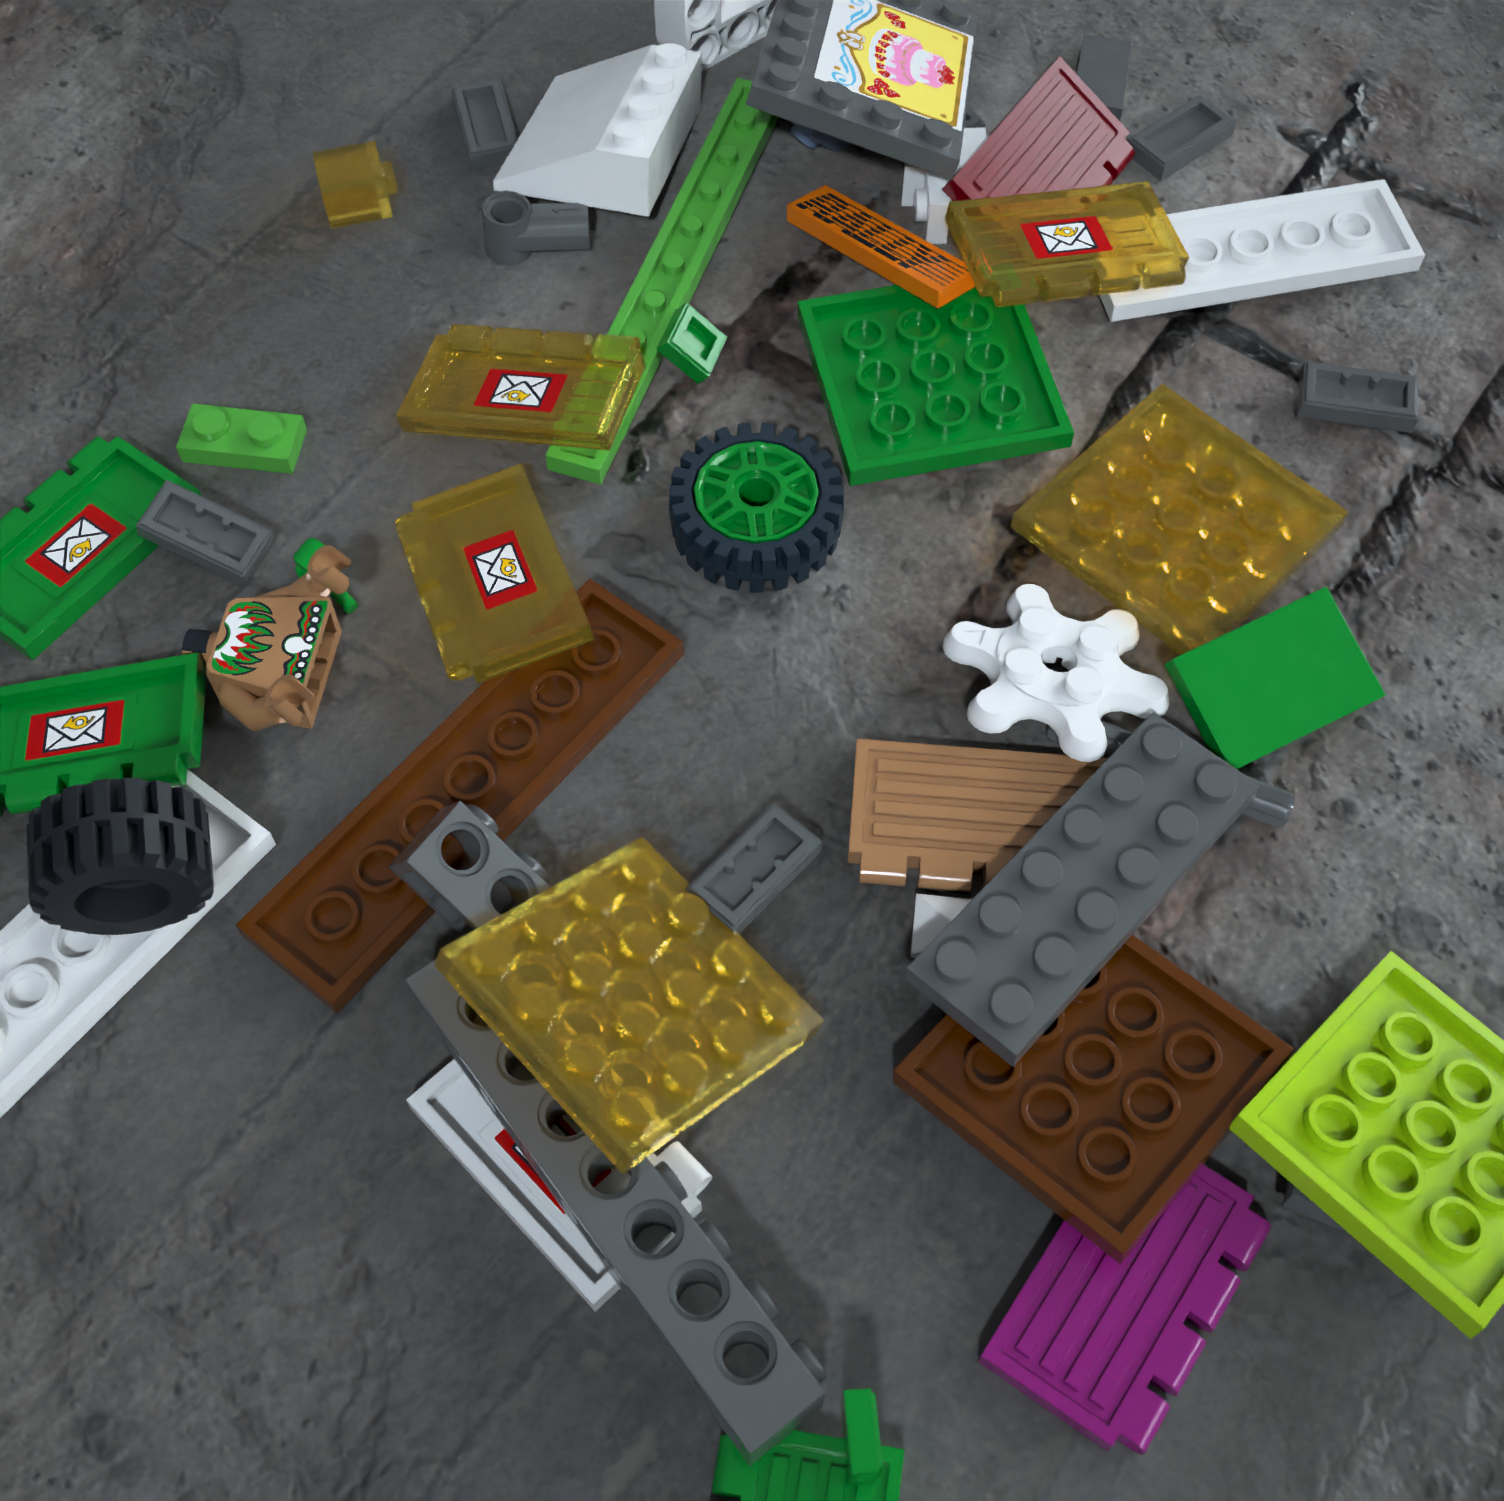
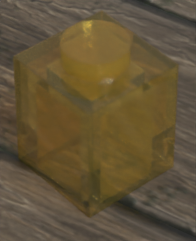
(354, 184)

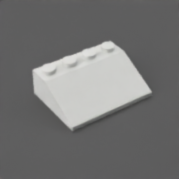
(608, 131)

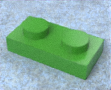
(241, 438)

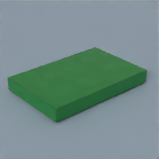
(1275, 679)

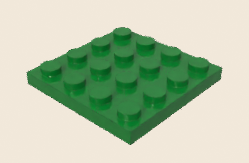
(929, 384)

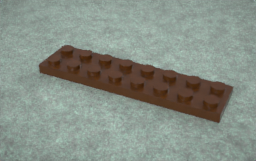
(499, 750)

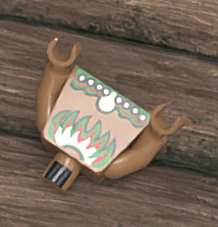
(276, 647)

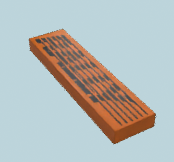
(881, 245)

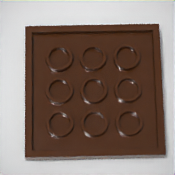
(1110, 1098)

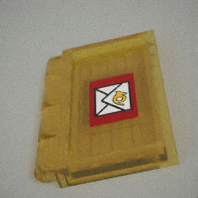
(1067, 243)
(524, 386)
(491, 577)

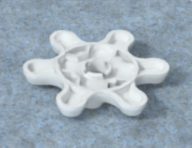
(1063, 700)

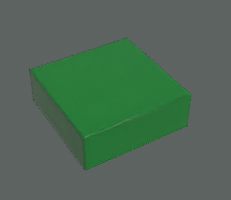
(691, 343)
(861, 1436)

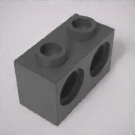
(464, 893)

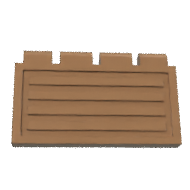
(951, 809)

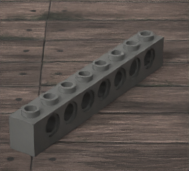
(750, 1411)

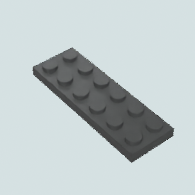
(1080, 887)

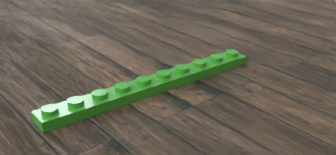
(680, 256)

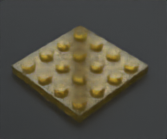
(1179, 521)
(628, 1000)

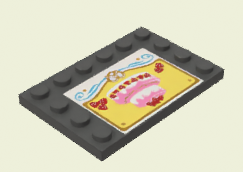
(872, 74)

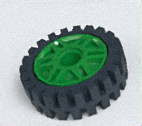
(756, 507)

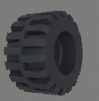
(119, 857)

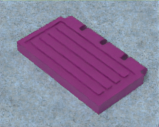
(1099, 1331)

